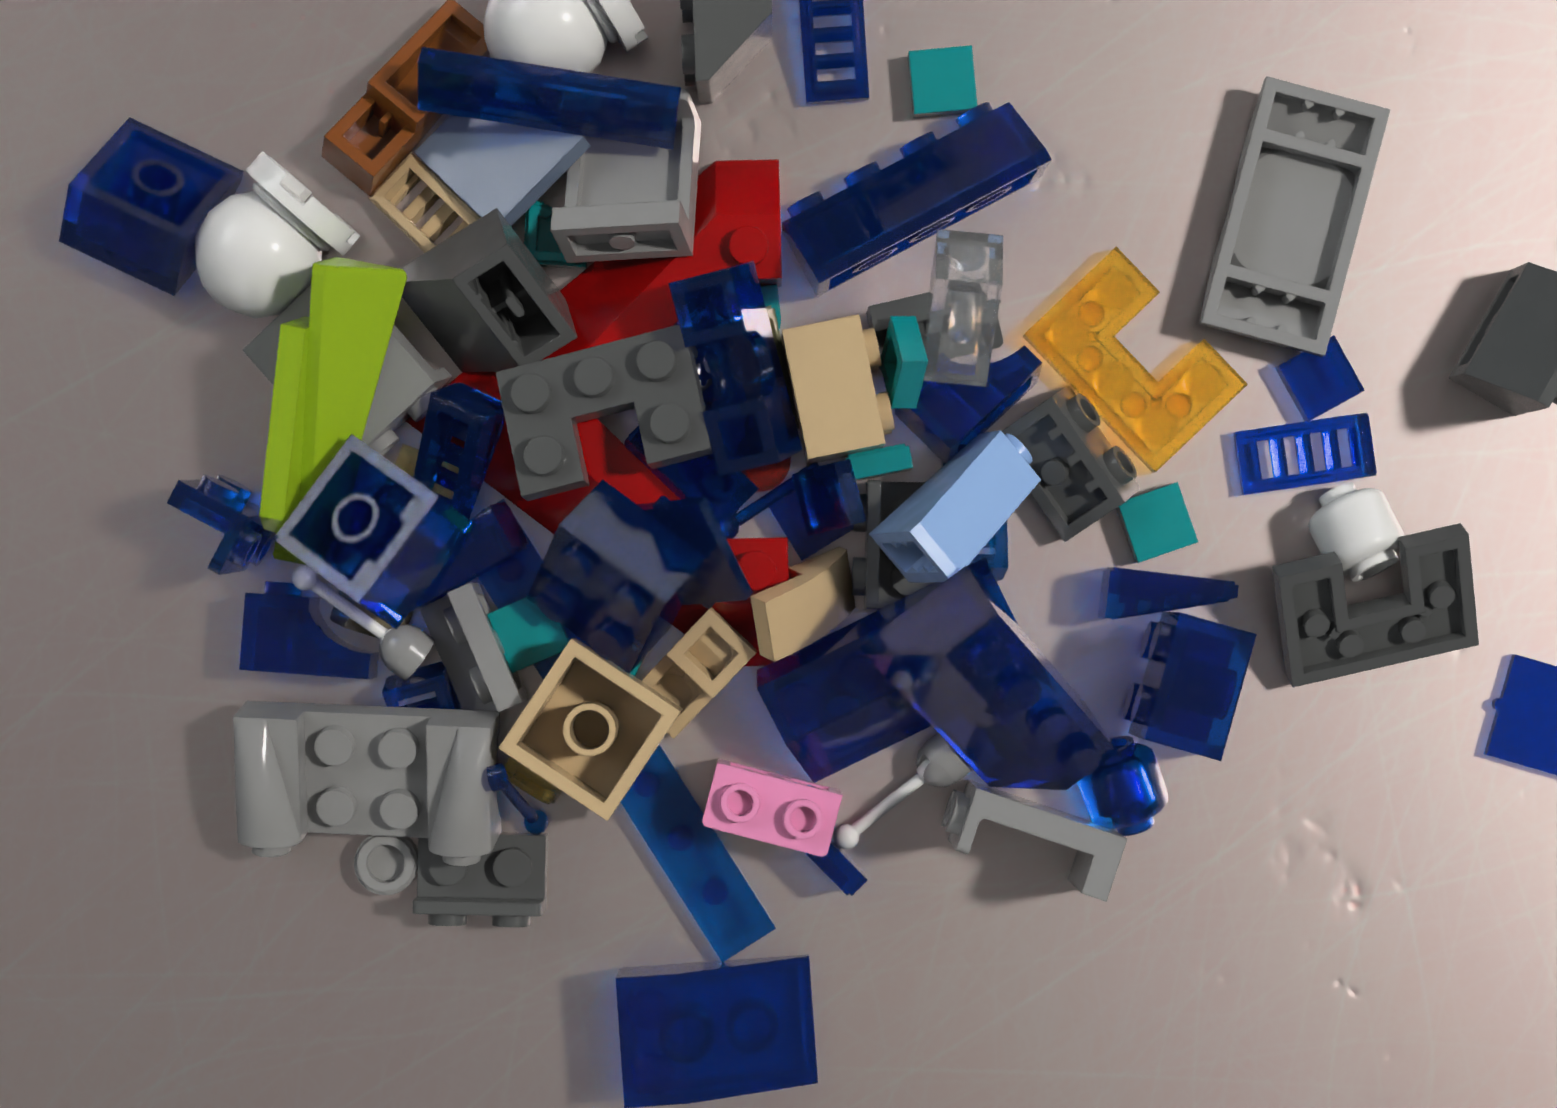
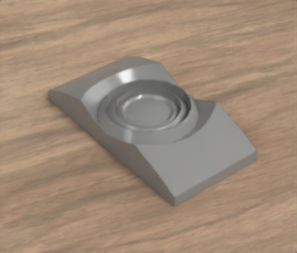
(1293, 216)

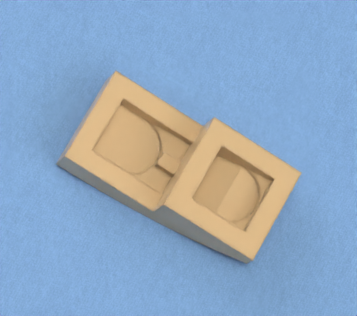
(804, 606)
(699, 666)

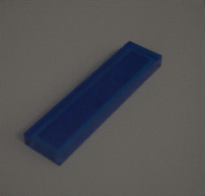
(548, 98)

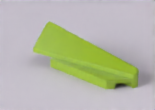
(325, 379)

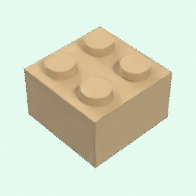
(835, 388)
(590, 728)

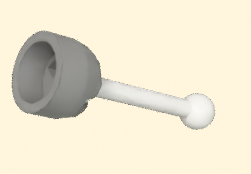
(399, 649)
(936, 765)

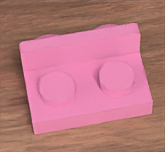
(772, 808)

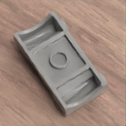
(366, 775)

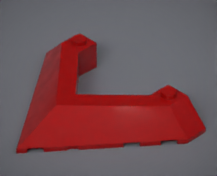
(626, 298)

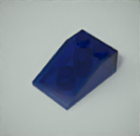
(715, 1029)

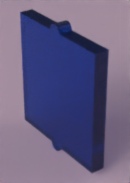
(695, 523)
(1526, 716)

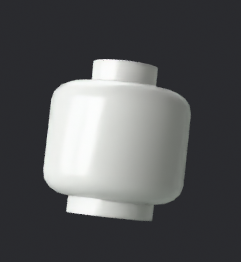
(1358, 529)

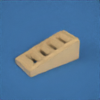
(400, 183)

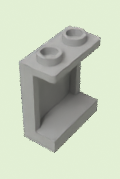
(632, 197)
(402, 384)
(1097, 847)

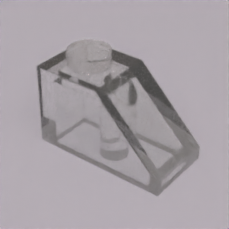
(963, 306)

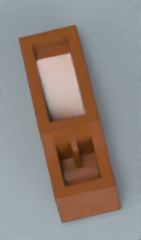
(386, 120)

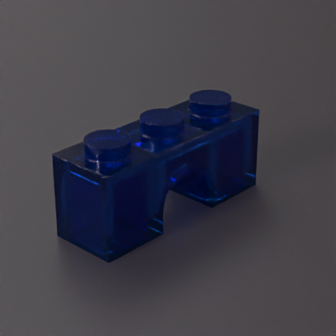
(751, 408)

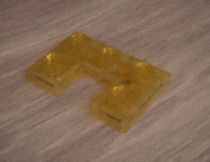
(1143, 412)

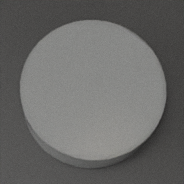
(386, 864)

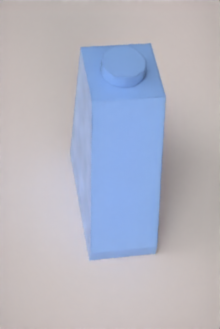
(958, 508)

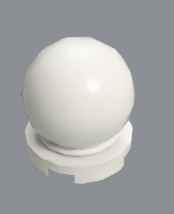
(560, 31)
(262, 243)

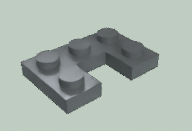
(637, 373)
(1334, 639)

